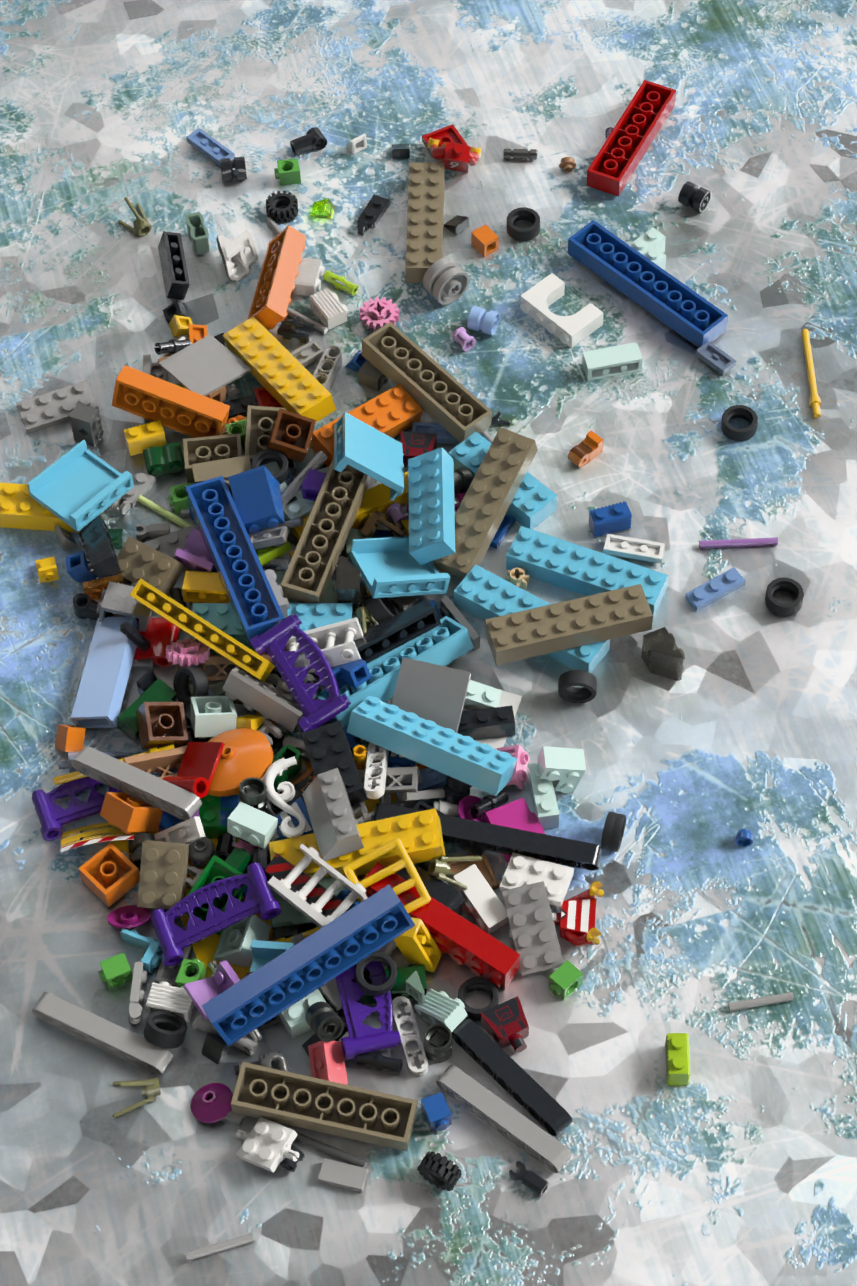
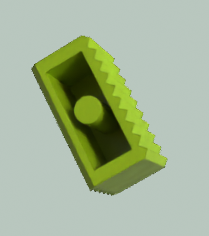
(677, 1059)

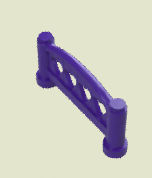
(274, 642)
(54, 816)
(257, 900)
(363, 1037)

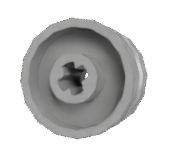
(445, 281)

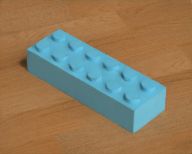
(532, 500)
(431, 506)

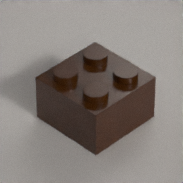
(291, 434)
(162, 724)

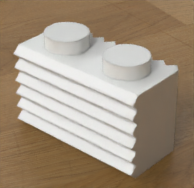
(309, 276)
(328, 308)
(169, 999)

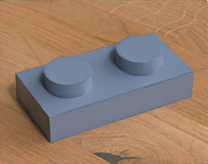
(715, 358)

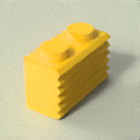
(144, 436)

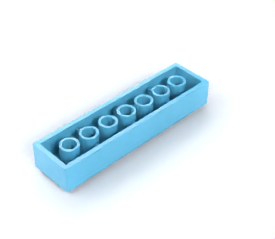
(580, 567)
(492, 596)
(311, 614)
(436, 646)
(432, 745)

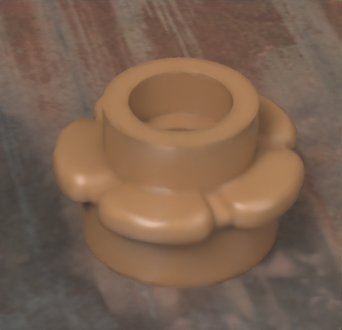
(567, 164)

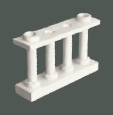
(327, 638)
(299, 899)

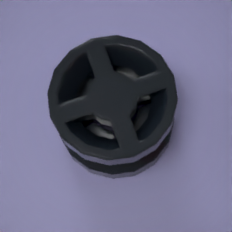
(291, 1165)

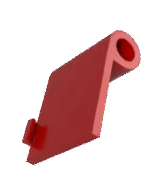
(159, 634)
(198, 767)

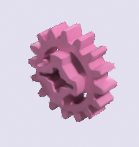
(370, 313)
(187, 652)

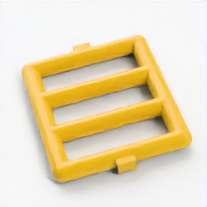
(405, 862)

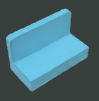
(266, 951)

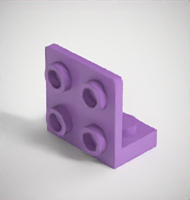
(195, 553)
(208, 988)

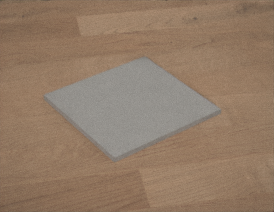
(204, 366)
(432, 692)

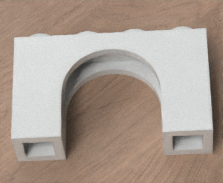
(568, 329)

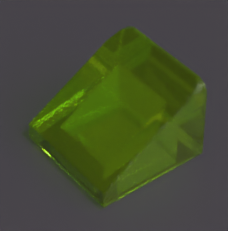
(323, 209)

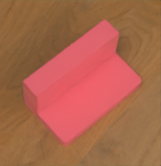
(328, 1061)

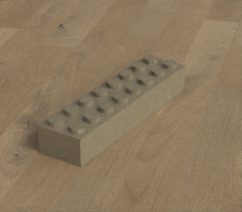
(424, 218)
(426, 382)
(488, 500)
(325, 535)
(568, 624)
(324, 1106)

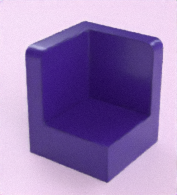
(312, 484)

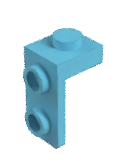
(151, 945)

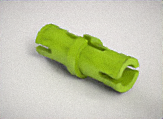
(349, 288)

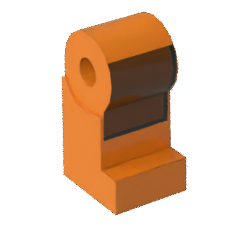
(586, 450)

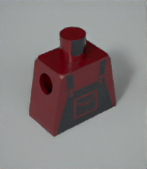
(417, 444)
(507, 1024)

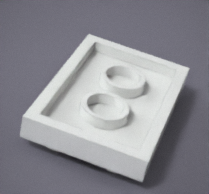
(528, 870)

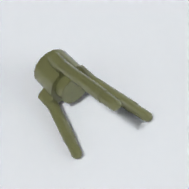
(141, 225)
(364, 618)
(441, 869)
(148, 1087)

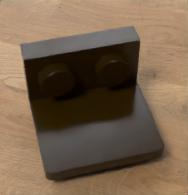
(369, 524)

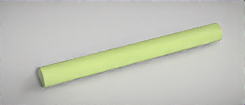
(163, 512)

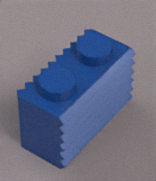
(610, 519)

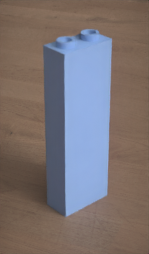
(105, 675)

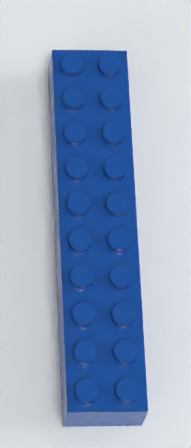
(647, 284)
(234, 557)
(308, 965)

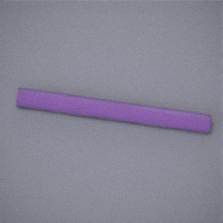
(738, 542)

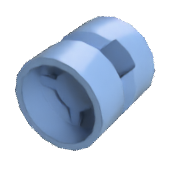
(483, 320)

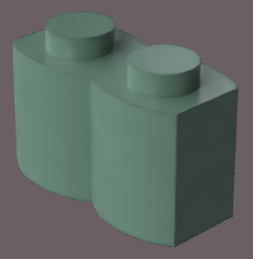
(198, 233)

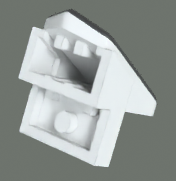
(237, 254)

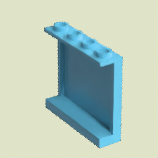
(369, 452)
(79, 486)
(392, 570)

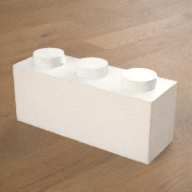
(481, 900)

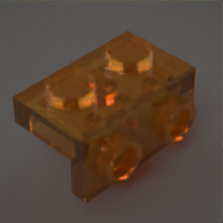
(95, 587)

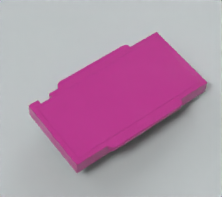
(514, 815)

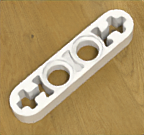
(375, 768)
(409, 1036)

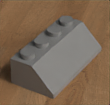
(263, 699)
(332, 815)

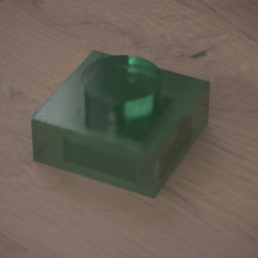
(117, 538)

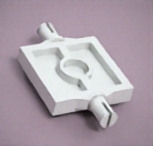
(267, 1144)

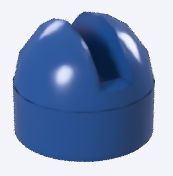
(744, 838)

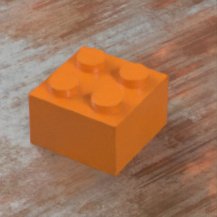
(130, 813)
(109, 874)

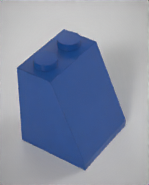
(257, 499)

